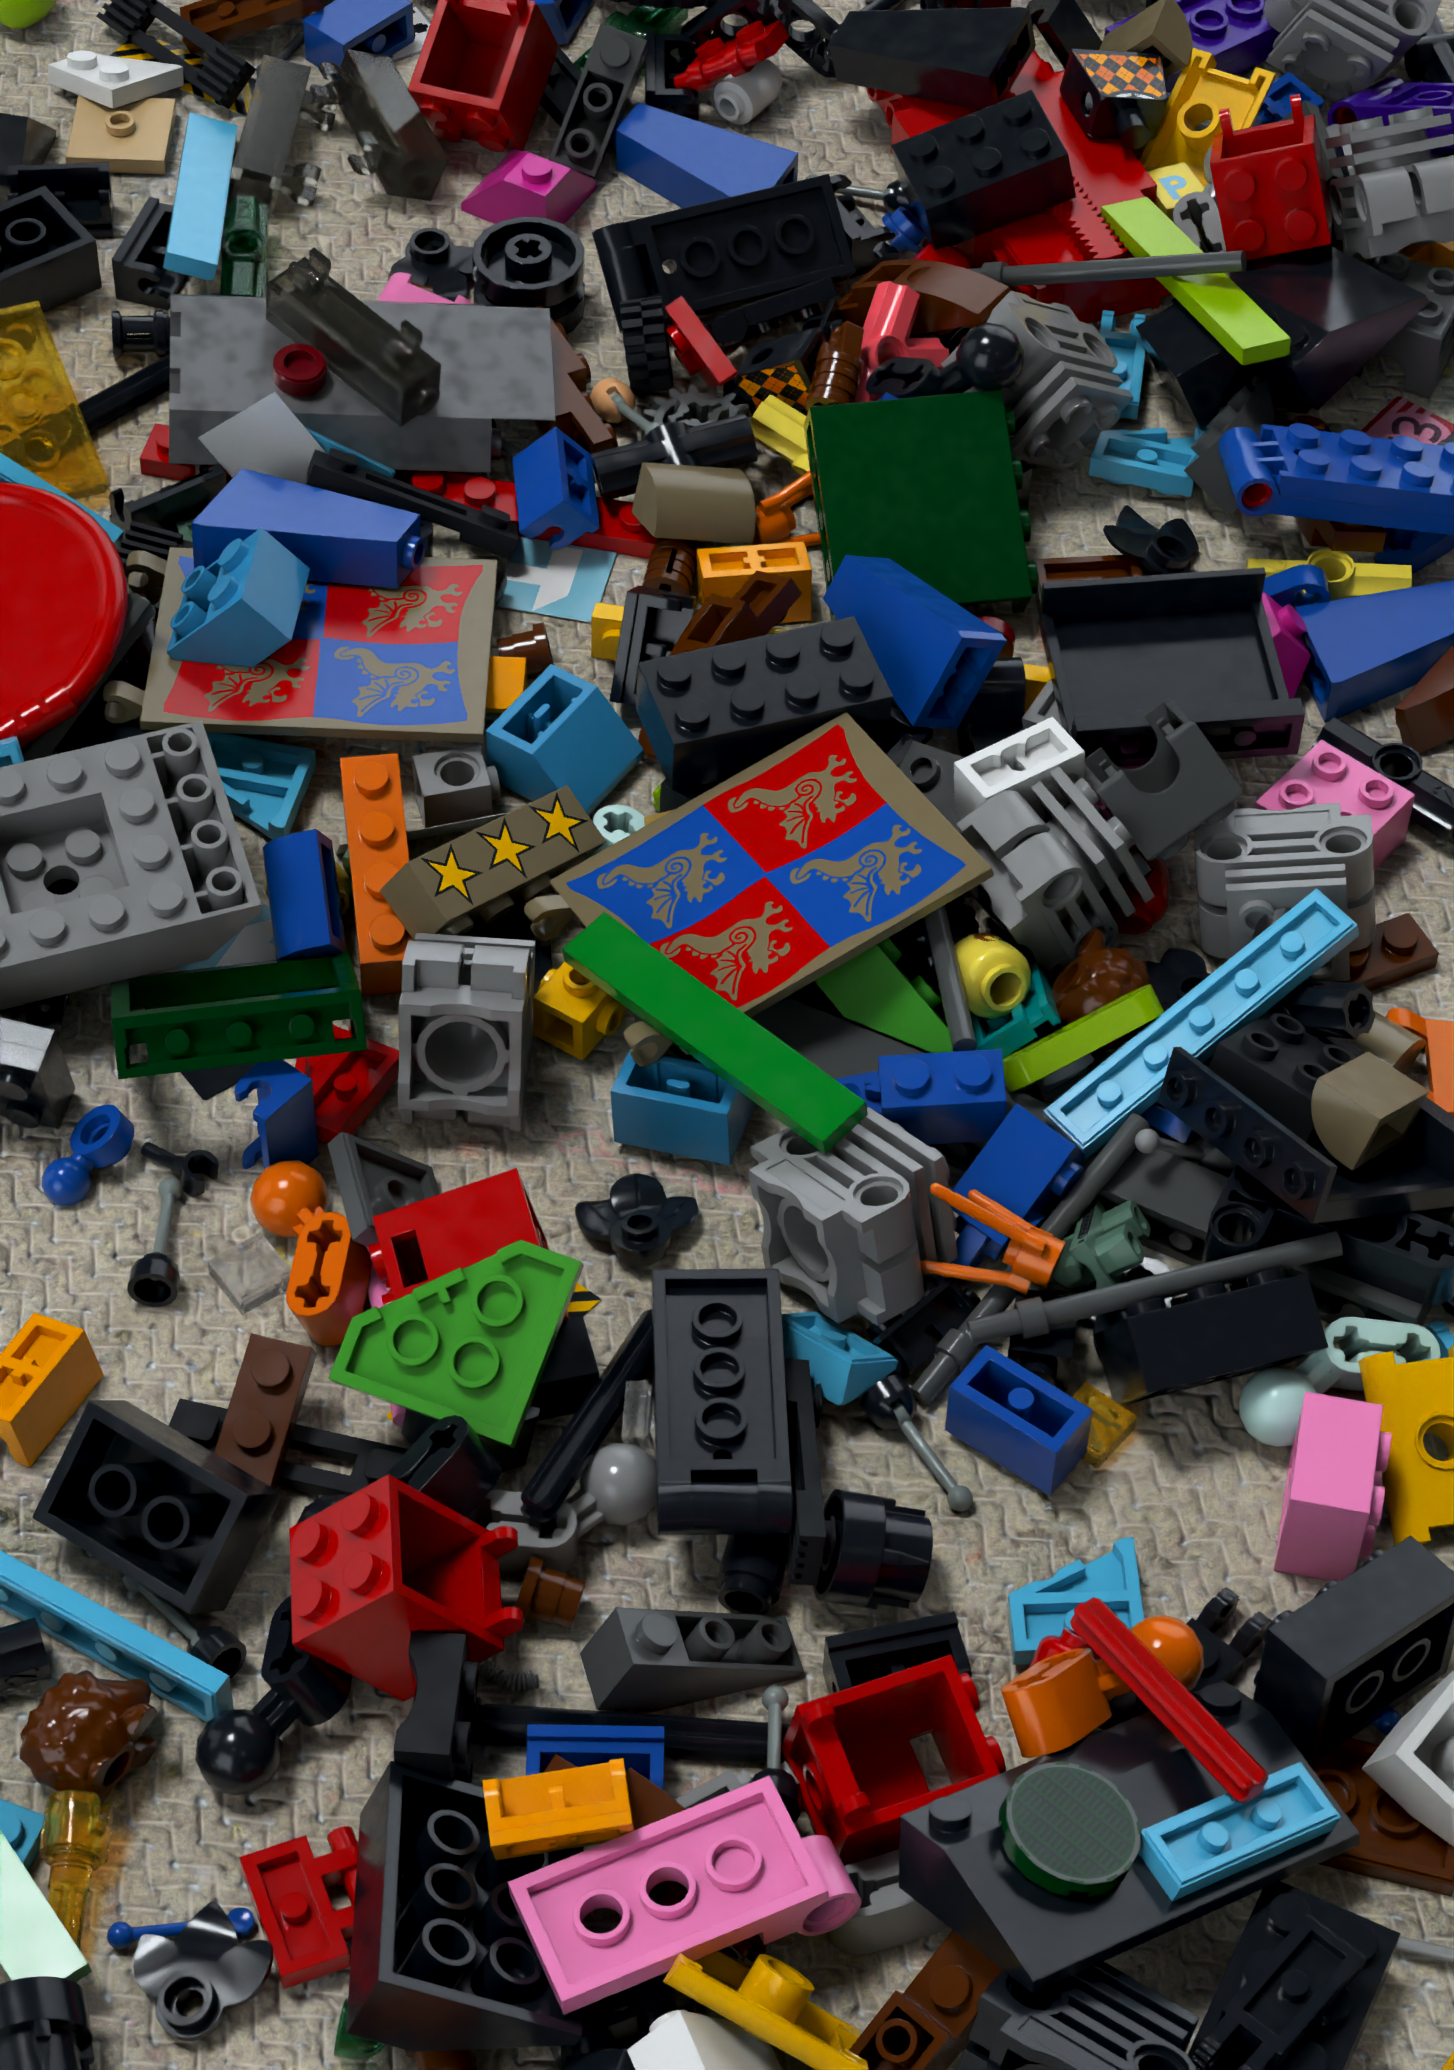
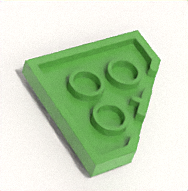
(465, 1340)

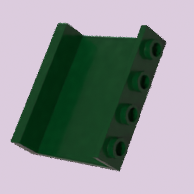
(927, 489)

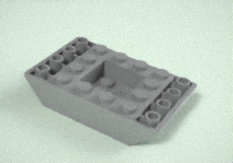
(151, 857)

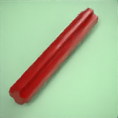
(1169, 1700)

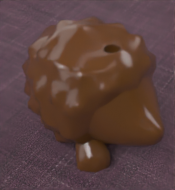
(1096, 980)
(88, 1733)

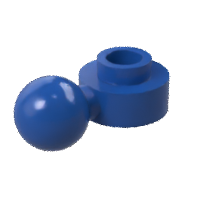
(97, 1141)

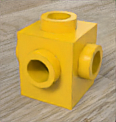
(574, 1012)

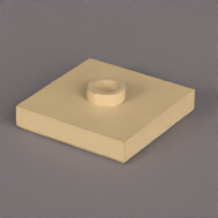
(129, 137)

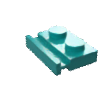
(1019, 1027)

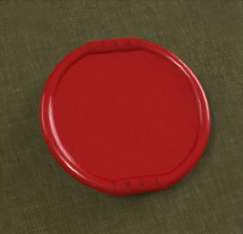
(57, 609)

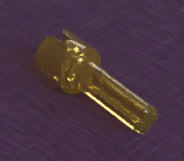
(74, 1845)

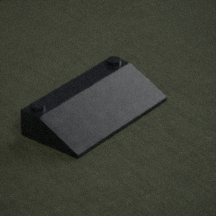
(963, 1876)

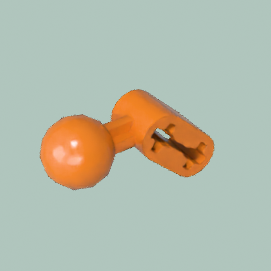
(328, 1267)
(1070, 1691)

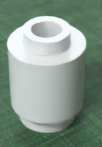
(747, 95)

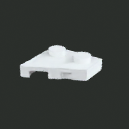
(113, 79)

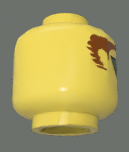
(992, 974)

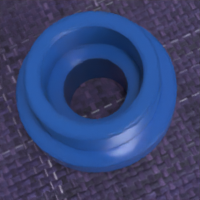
(906, 229)

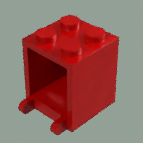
(484, 71)
(1271, 185)
(452, 1232)
(394, 1567)
(859, 1758)

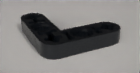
(807, 45)

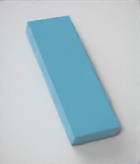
(1232, 1836)

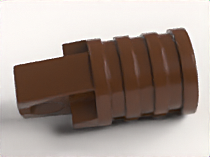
(837, 368)
(672, 564)

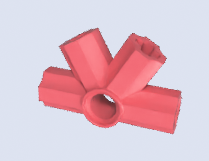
(888, 333)

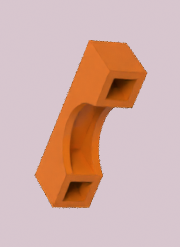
(376, 854)

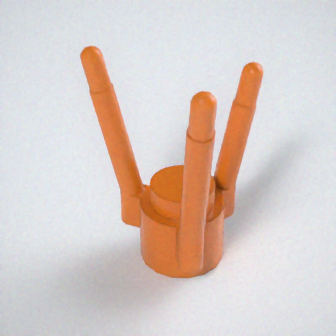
(776, 518)
(1030, 1251)

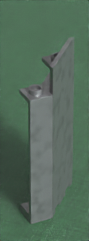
(490, 361)

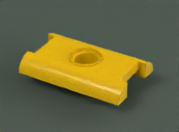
(1196, 99)
(1415, 1403)
(770, 2005)

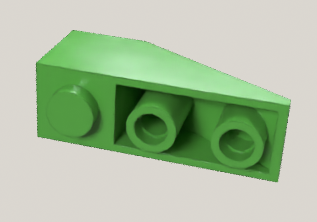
(882, 997)

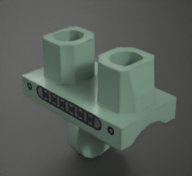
(1103, 1246)

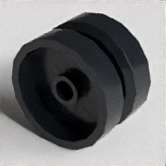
(531, 265)

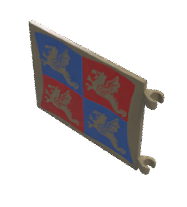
(356, 666)
(774, 873)

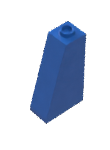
(696, 160)
(328, 531)
(921, 639)
(1374, 644)

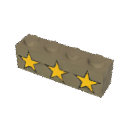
(493, 866)

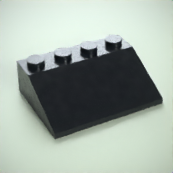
(1333, 313)
(436, 1929)

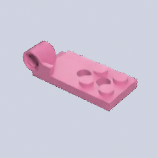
(742, 1878)

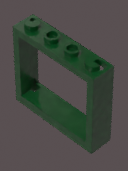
(237, 1014)

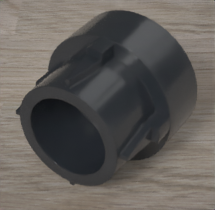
(878, 1552)
(44, 2025)

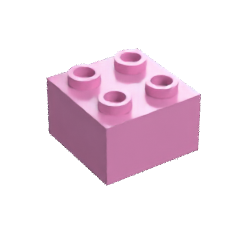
(1335, 777)
(1332, 1488)

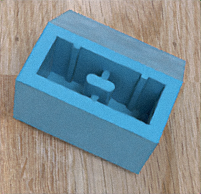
(240, 604)
(559, 737)
(679, 1109)

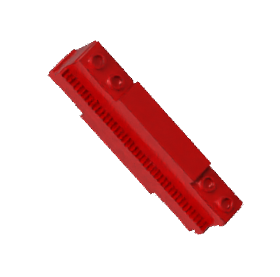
(1069, 231)

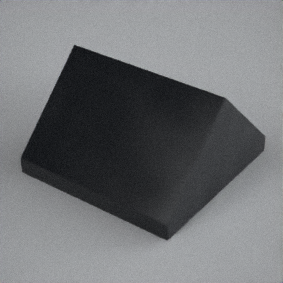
(1189, 361)

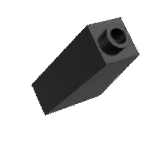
(935, 53)

